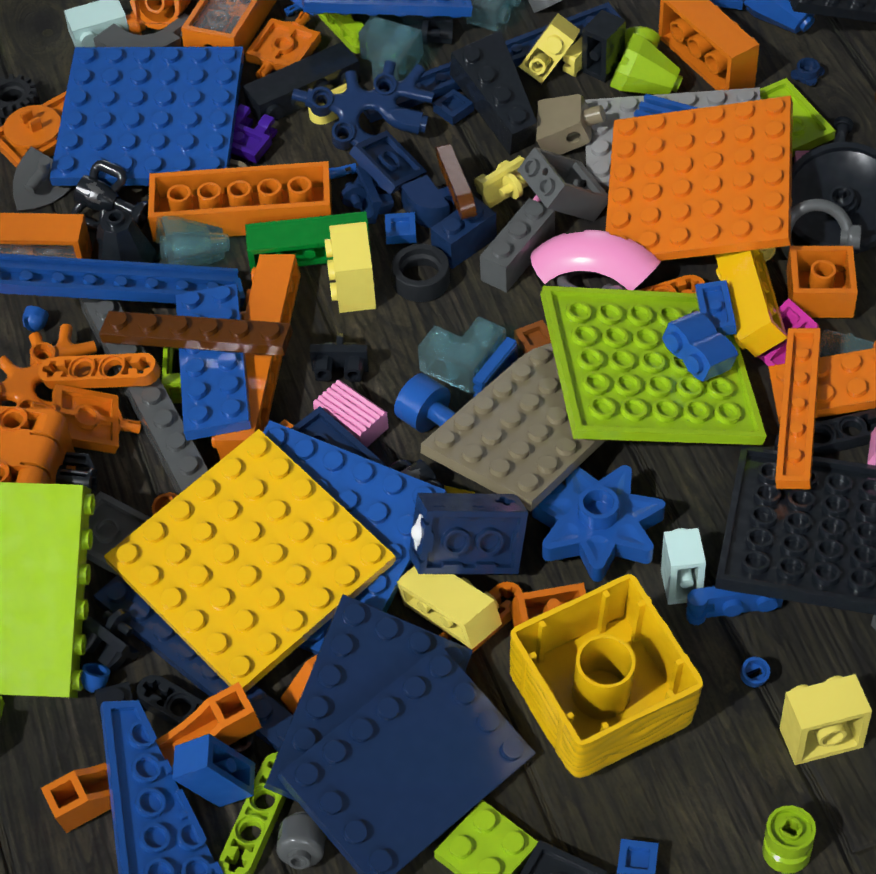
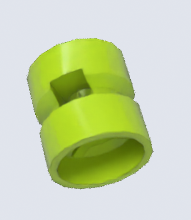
(789, 839)

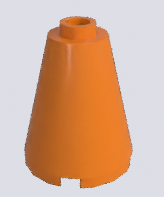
(159, 13)

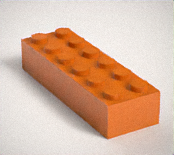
(241, 195)

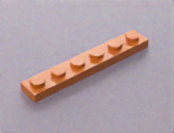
(798, 409)

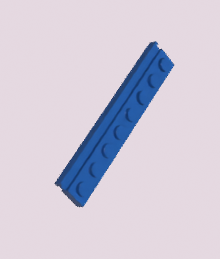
(108, 278)

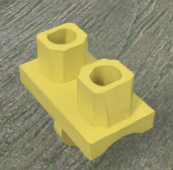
(501, 183)

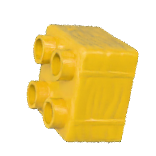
(603, 676)

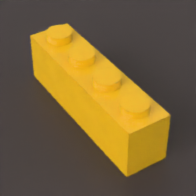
(752, 300)

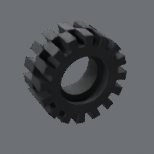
(16, 88)

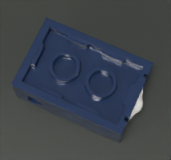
(467, 533)

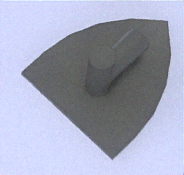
(32, 182)

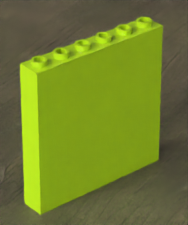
(43, 587)

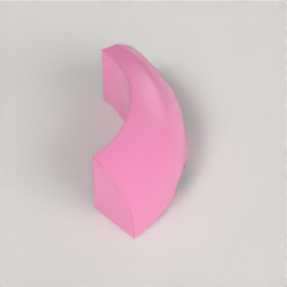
(594, 252)

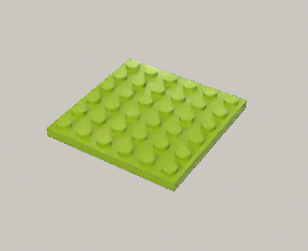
(626, 381)

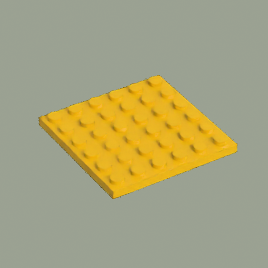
(249, 560)

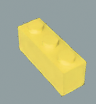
(451, 605)

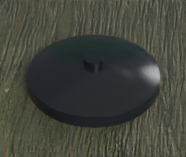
(841, 175)

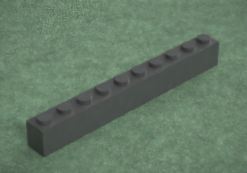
(152, 407)

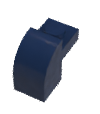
(427, 201)

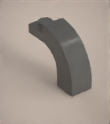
(117, 37)

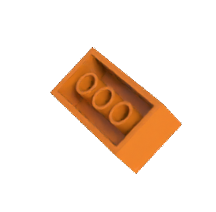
(709, 43)

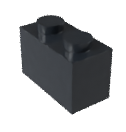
(603, 45)

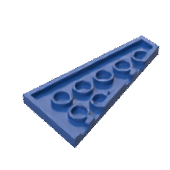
(149, 812)

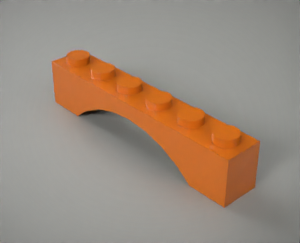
(85, 791)

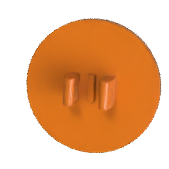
(32, 126)

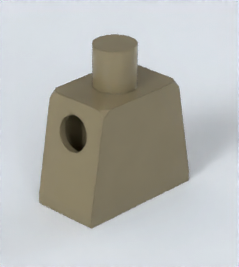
(566, 123)

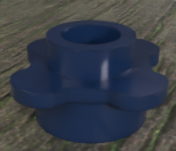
(807, 71)

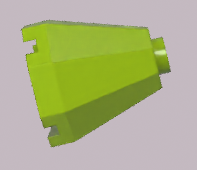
(645, 69)

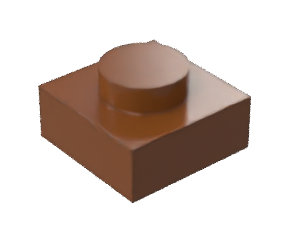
(532, 336)

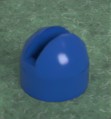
(34, 318)
(752, 665)
(94, 676)

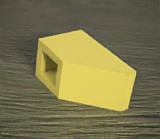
(549, 48)

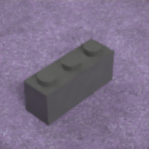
(511, 249)

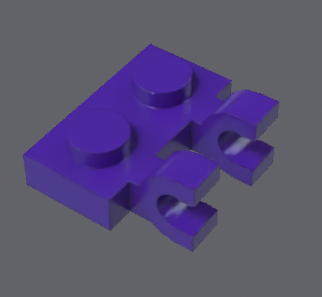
(250, 142)

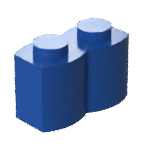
(700, 346)

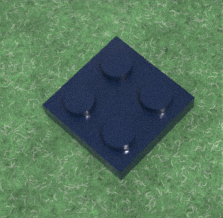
(387, 161)

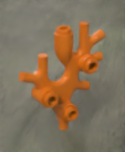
(22, 382)

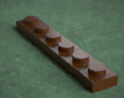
(196, 333)

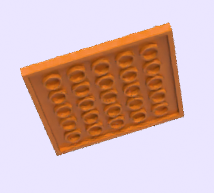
(703, 179)

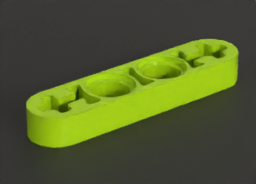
(252, 816)

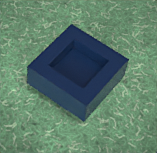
(453, 107)

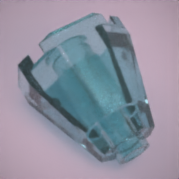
(189, 242)

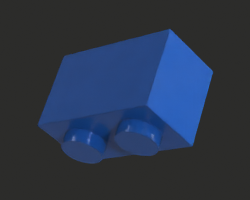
(213, 770)

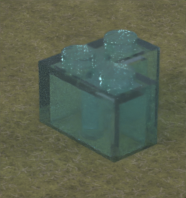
(390, 41)
(459, 358)

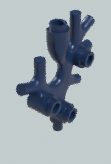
(355, 101)

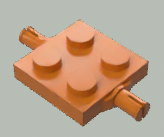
(282, 44)
(91, 417)

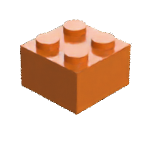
(822, 280)

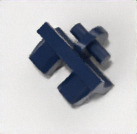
(367, 196)

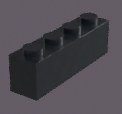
(274, 91)

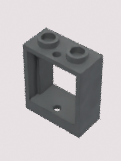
(561, 182)

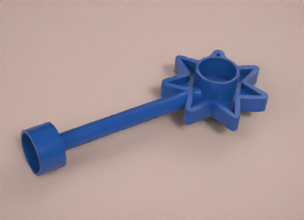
(584, 515)

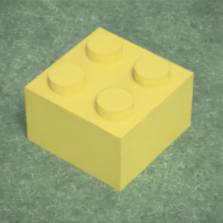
(350, 267)
(825, 719)

